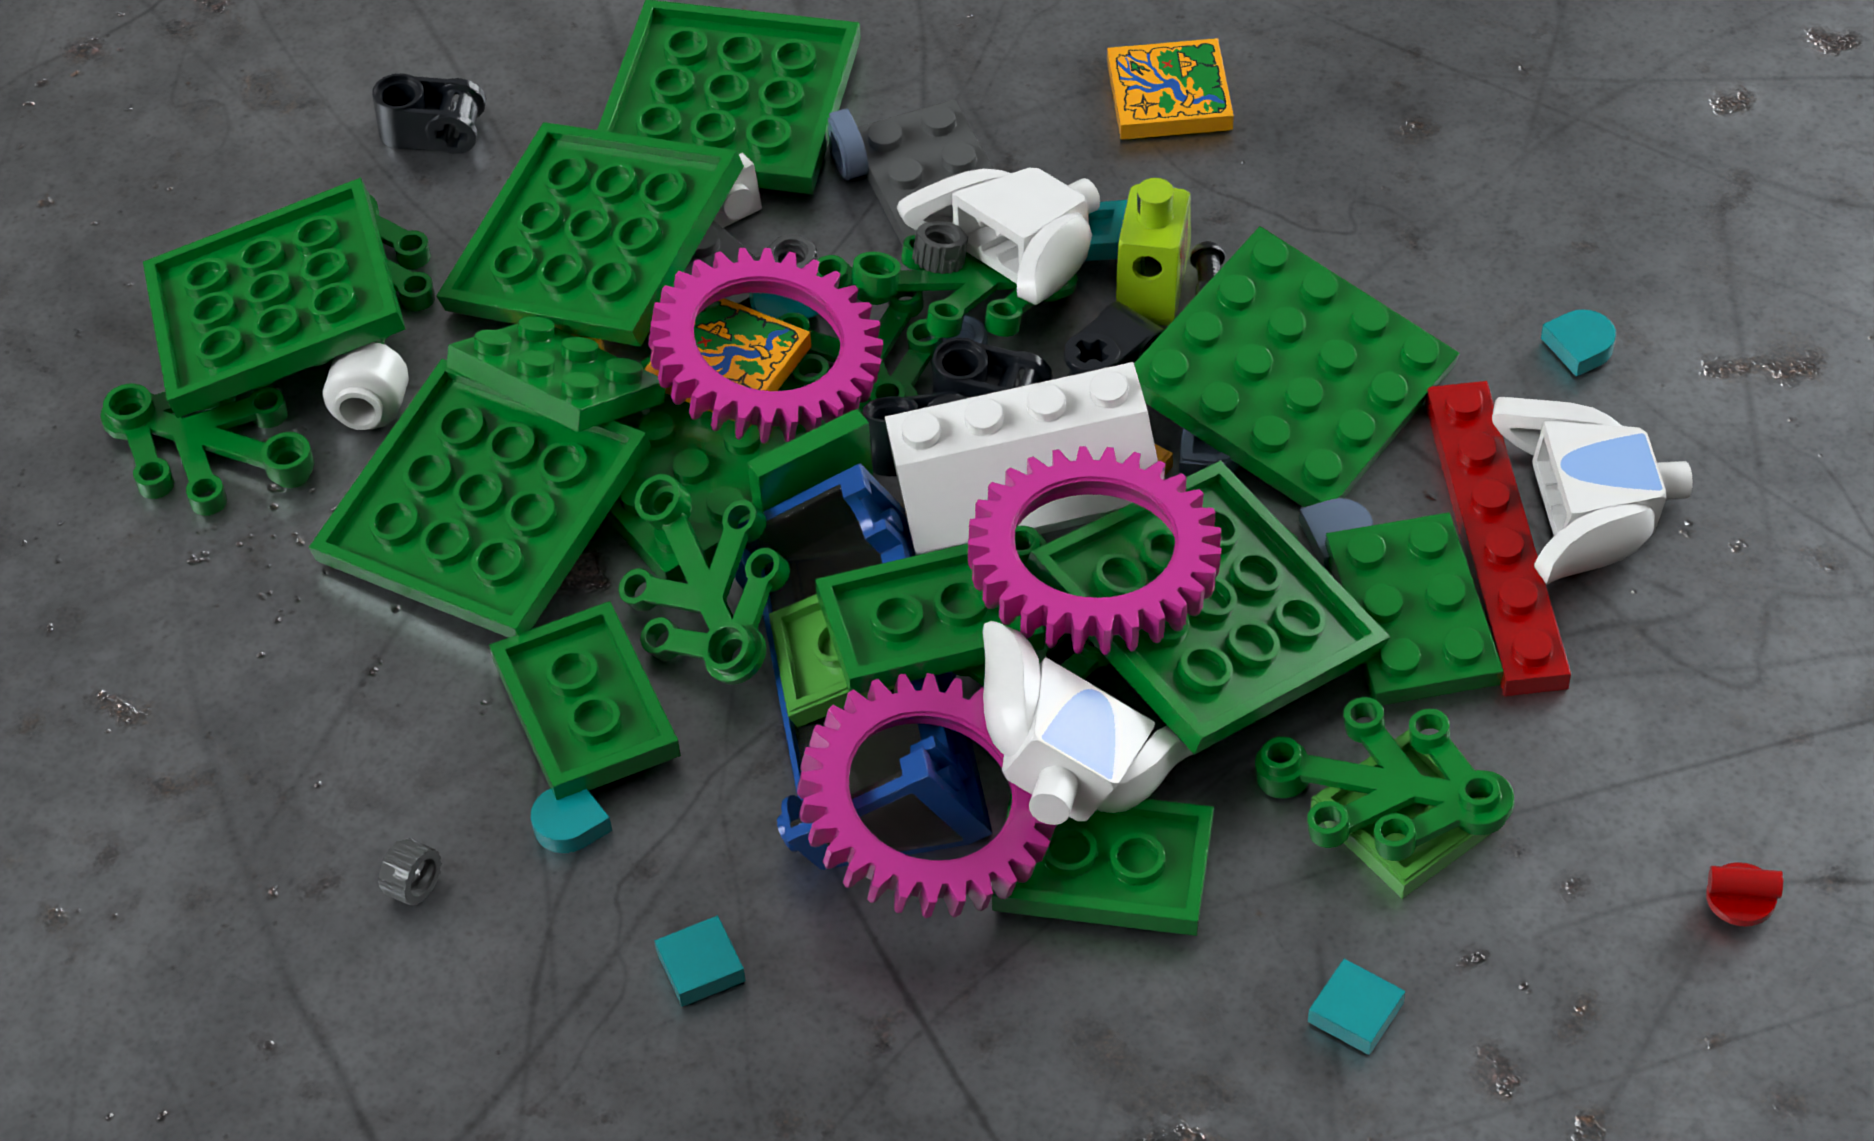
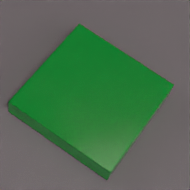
(810, 460)

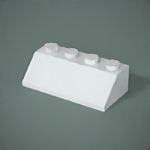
(959, 447)

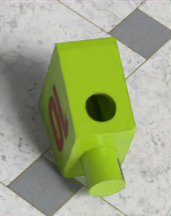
(1158, 227)

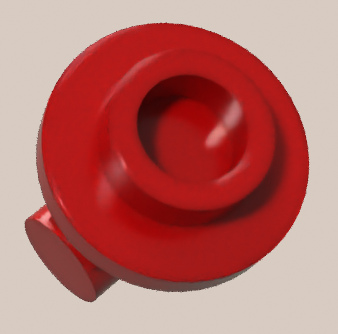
(1743, 893)

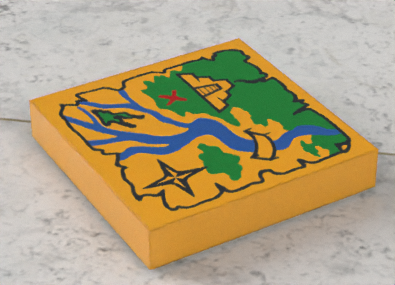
(1169, 89)
(747, 345)

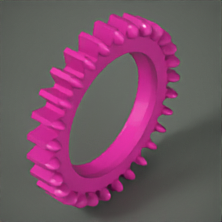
(684, 367)
(1017, 592)
(835, 820)

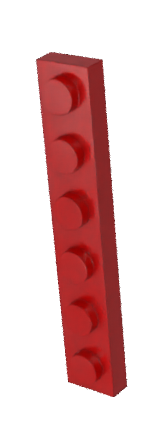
(1497, 539)

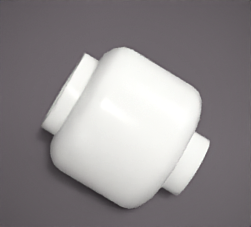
(366, 386)

